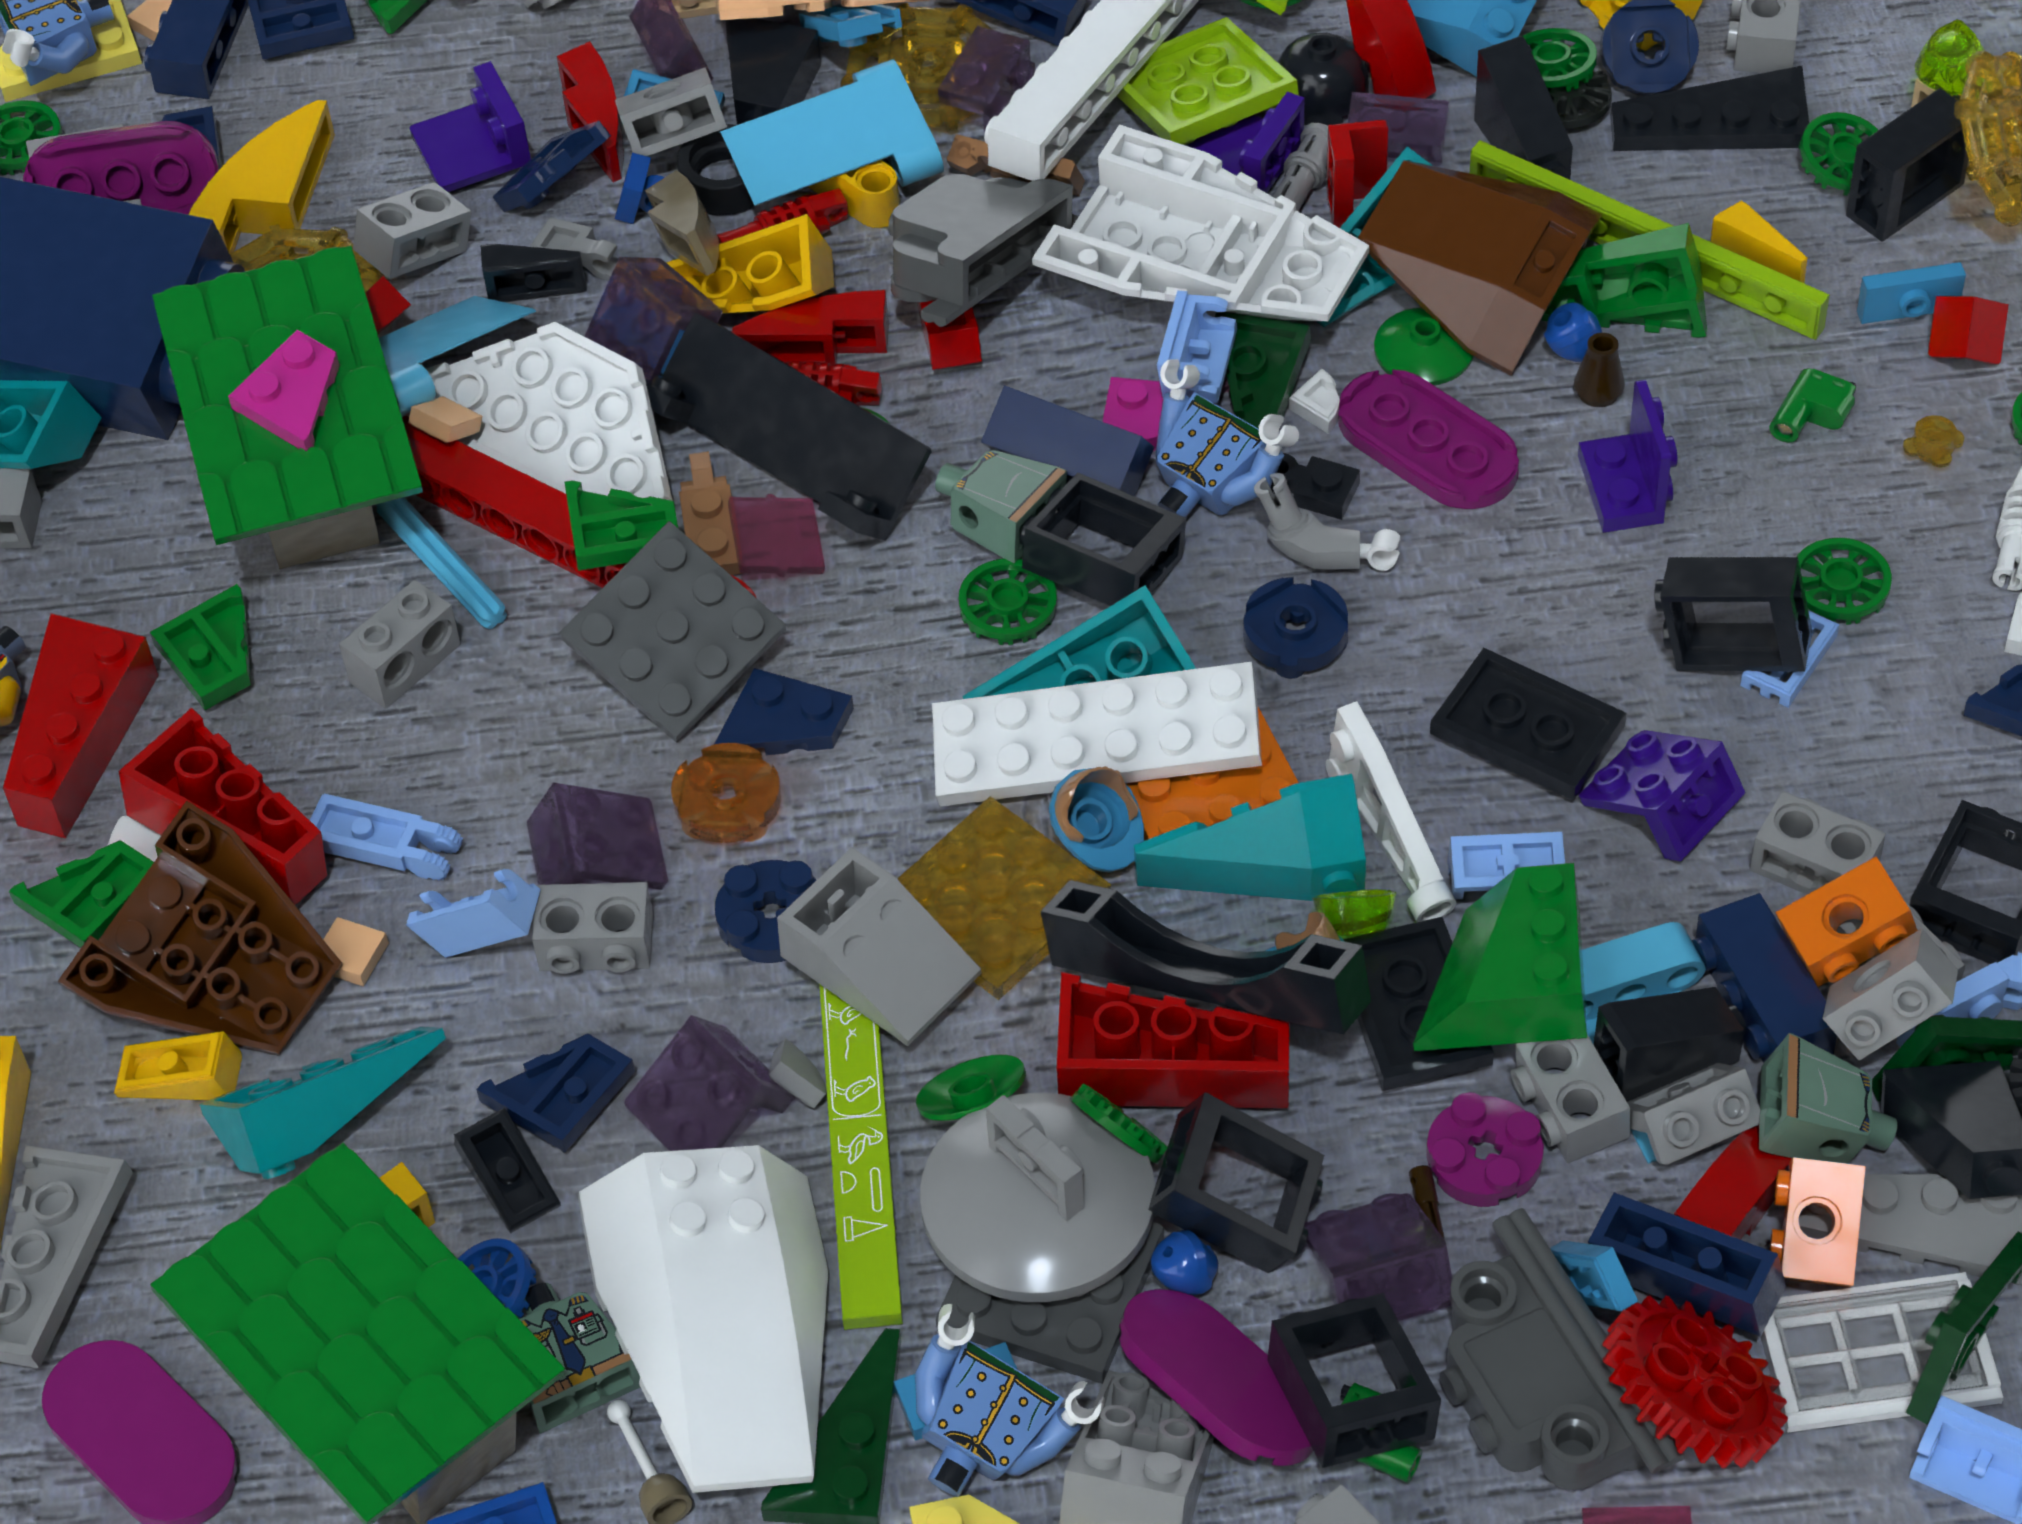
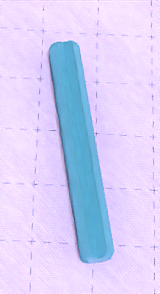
(443, 562)

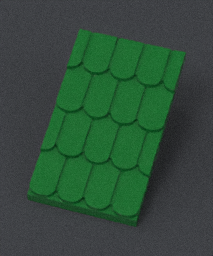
(252, 479)
(362, 1339)

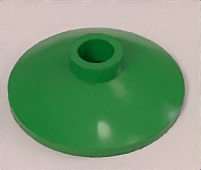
(1420, 346)
(970, 1087)

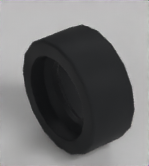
(717, 196)

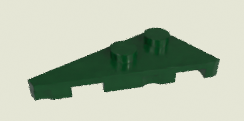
(1264, 365)
(1956, 1041)
(1960, 1330)
(849, 1449)

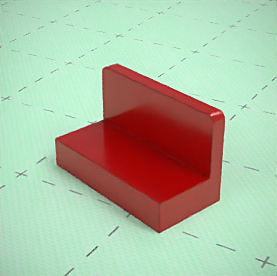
(1354, 164)

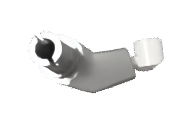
(1314, 544)

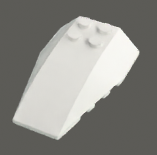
(1186, 224)
(719, 1304)

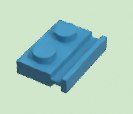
(851, 24)

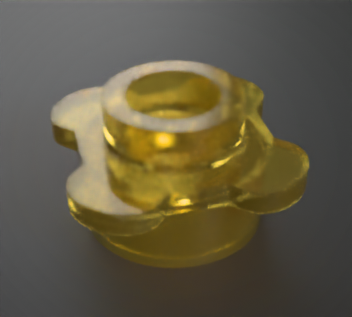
(1934, 440)

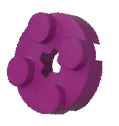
(1485, 1120)

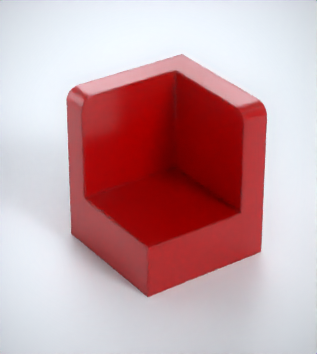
(1968, 329)

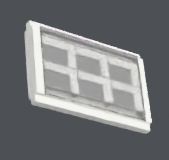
(1863, 1351)

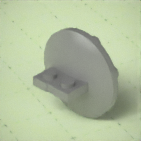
(1035, 1199)

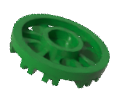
(1559, 62)
(18, 130)
(1835, 150)
(1844, 579)
(1006, 602)
(1118, 1123)

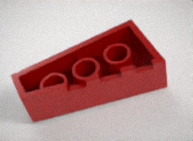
(74, 719)
(201, 769)
(1166, 1051)

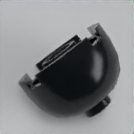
(1326, 75)

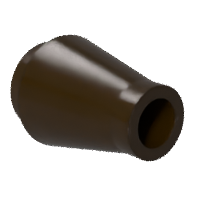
(1600, 372)

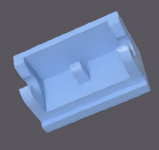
(1199, 341)
(1485, 860)
(477, 919)
(1972, 1459)

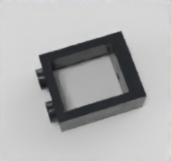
(1908, 166)
(1085, 501)
(1735, 646)
(1957, 920)
(1215, 1221)
(1344, 1430)

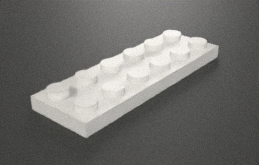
(1132, 724)

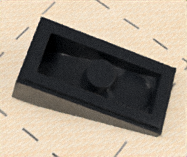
(530, 272)
(506, 1170)

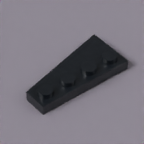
(1729, 114)

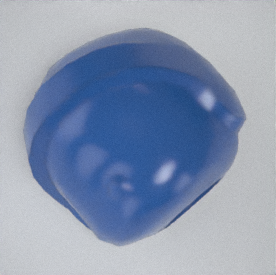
(1570, 330)
(1184, 1263)

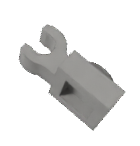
(577, 237)

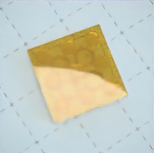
(989, 889)

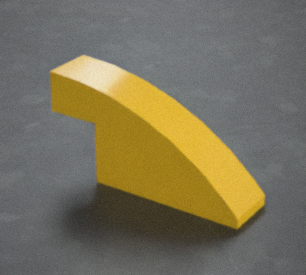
(269, 176)

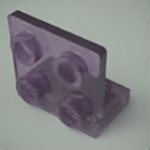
(645, 311)
(595, 837)
(703, 1088)
(1384, 1250)

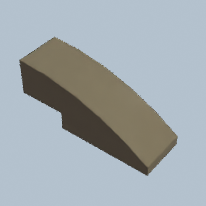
(684, 222)

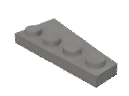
(1927, 1220)
(53, 1238)

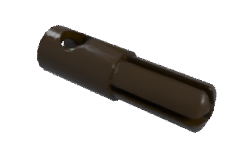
(1426, 1195)

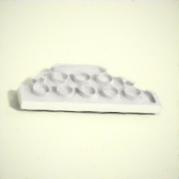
(561, 412)

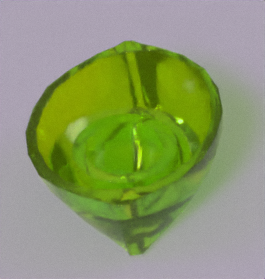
(1945, 55)
(1357, 910)

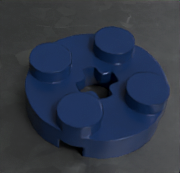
(1667, 25)
(1295, 650)
(748, 890)

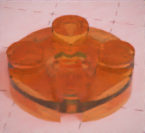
(730, 819)

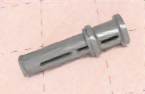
(1306, 166)

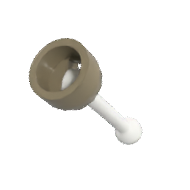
(661, 1495)

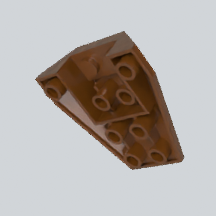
(1478, 253)
(207, 944)

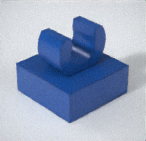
(633, 189)

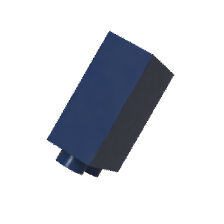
(82, 300)

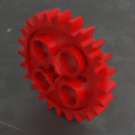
(1694, 1382)

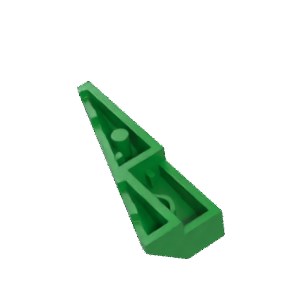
(1640, 281)

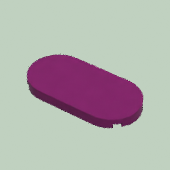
(153, 162)
(1428, 439)
(1212, 1374)
(139, 1434)

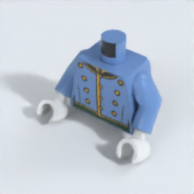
(50, 34)
(1211, 452)
(988, 1411)

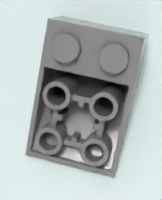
(875, 947)
(1136, 1459)

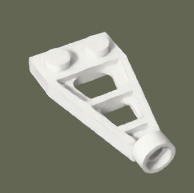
(1393, 824)

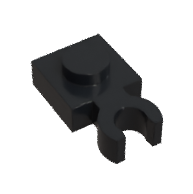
(1320, 485)

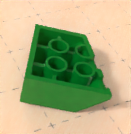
(1512, 967)

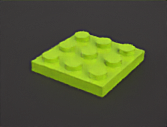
(1205, 83)

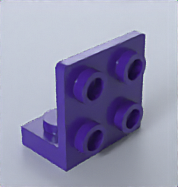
(476, 138)
(1258, 144)
(1631, 471)
(1673, 782)

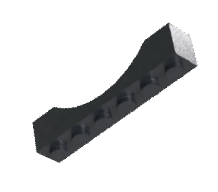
(1107, 936)

